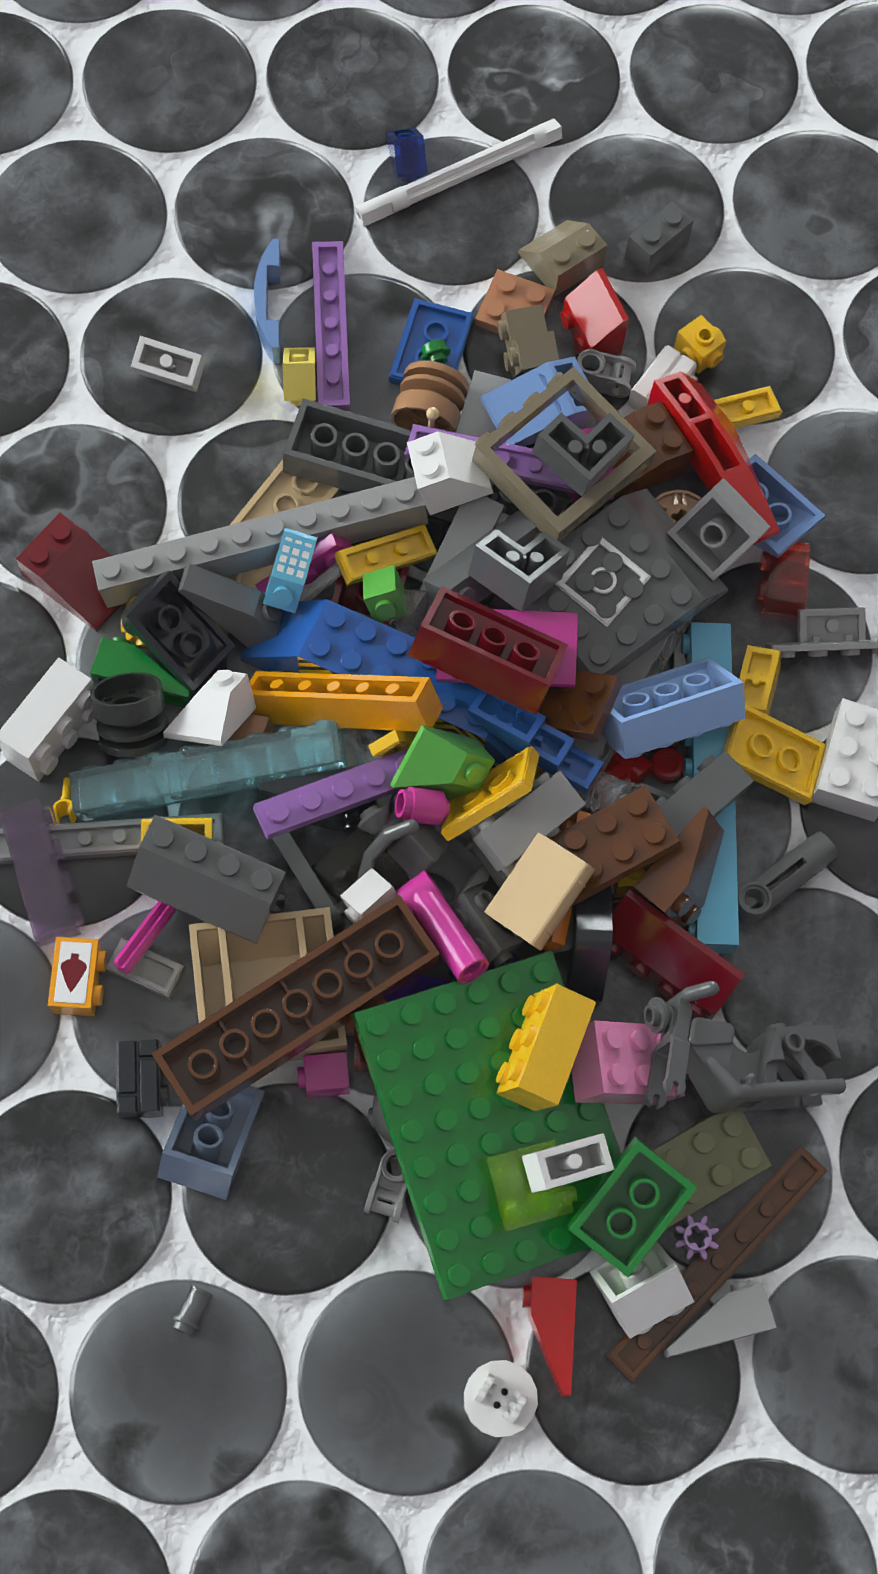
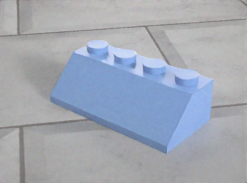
(674, 707)

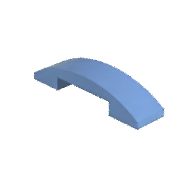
(268, 272)

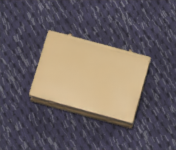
(539, 891)

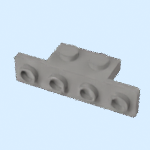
(828, 630)

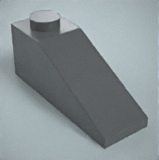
(231, 605)

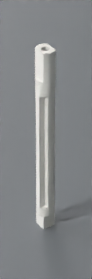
(458, 172)

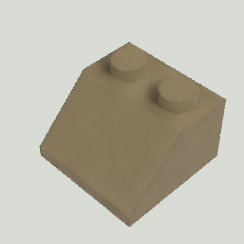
(565, 255)

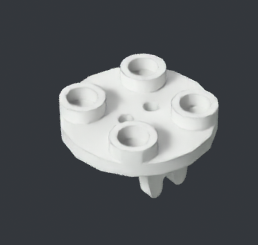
(515, 1408)

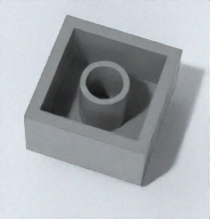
(718, 529)

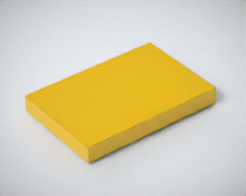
(776, 754)
(500, 788)

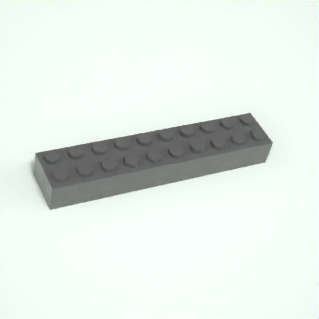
(367, 453)

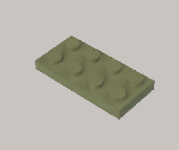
(715, 1157)

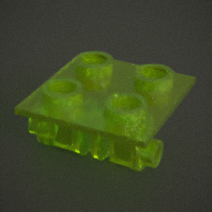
(514, 1195)

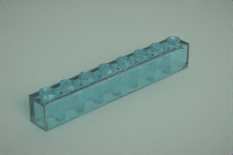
(206, 770)

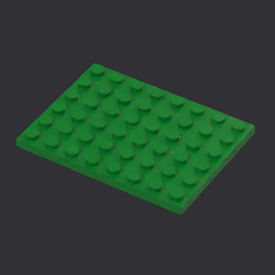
(437, 1088)

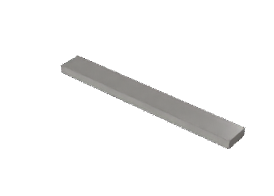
(104, 837)

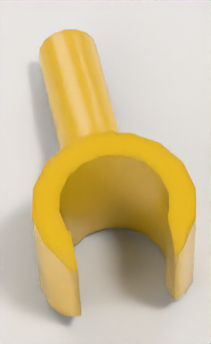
(64, 806)

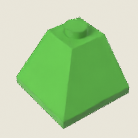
(443, 763)

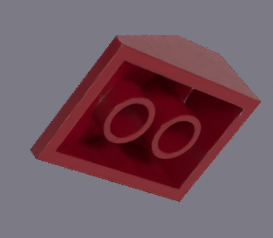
(63, 569)

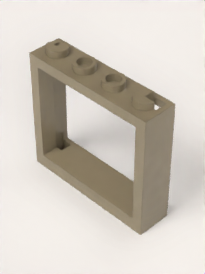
(521, 495)

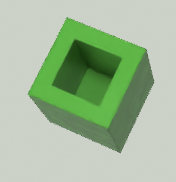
(384, 594)

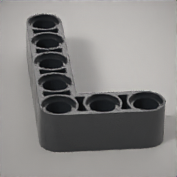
(591, 945)

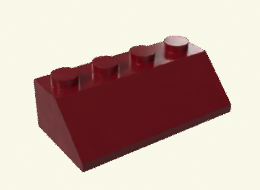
(487, 650)
(669, 955)

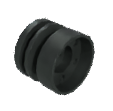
(130, 714)

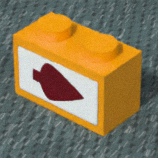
(76, 976)

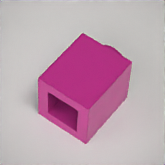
(324, 1075)

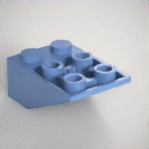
(514, 393)

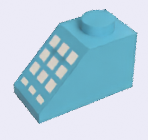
(290, 570)

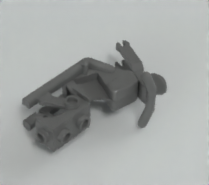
(459, 861)
(725, 1074)

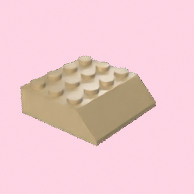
(232, 966)

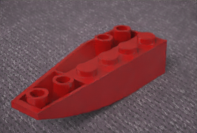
(714, 439)

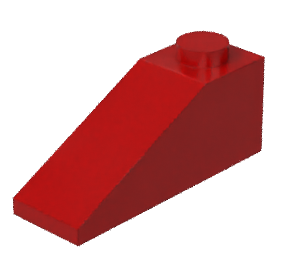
(552, 1318)

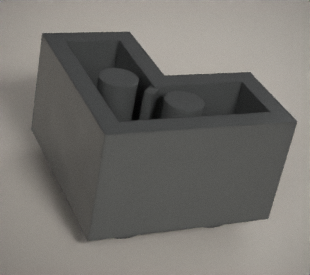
(581, 457)
(516, 571)

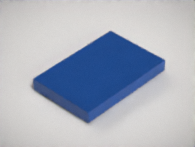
(427, 323)

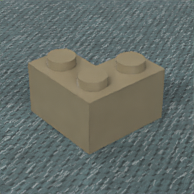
(526, 339)

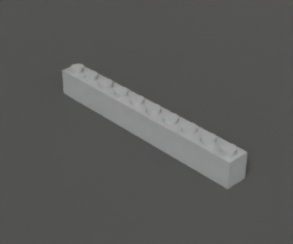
(257, 541)

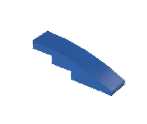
(523, 729)

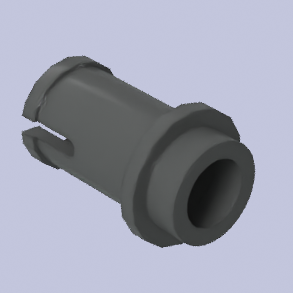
(192, 1311)

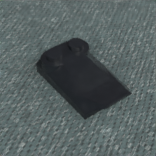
(177, 632)

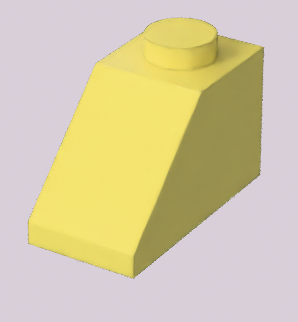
(299, 374)

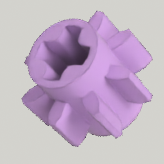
(693, 1247)

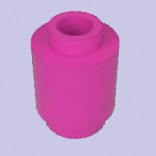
(422, 805)

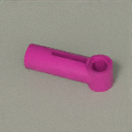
(443, 927)

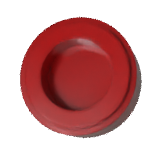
(667, 765)

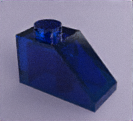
(407, 153)

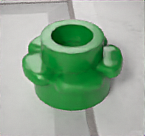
(436, 351)

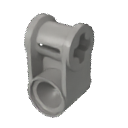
(607, 372)
(387, 1188)

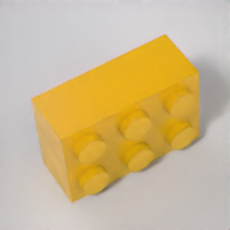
(545, 1047)

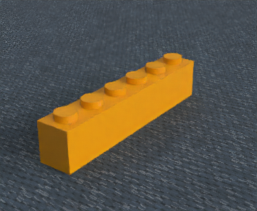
(348, 699)

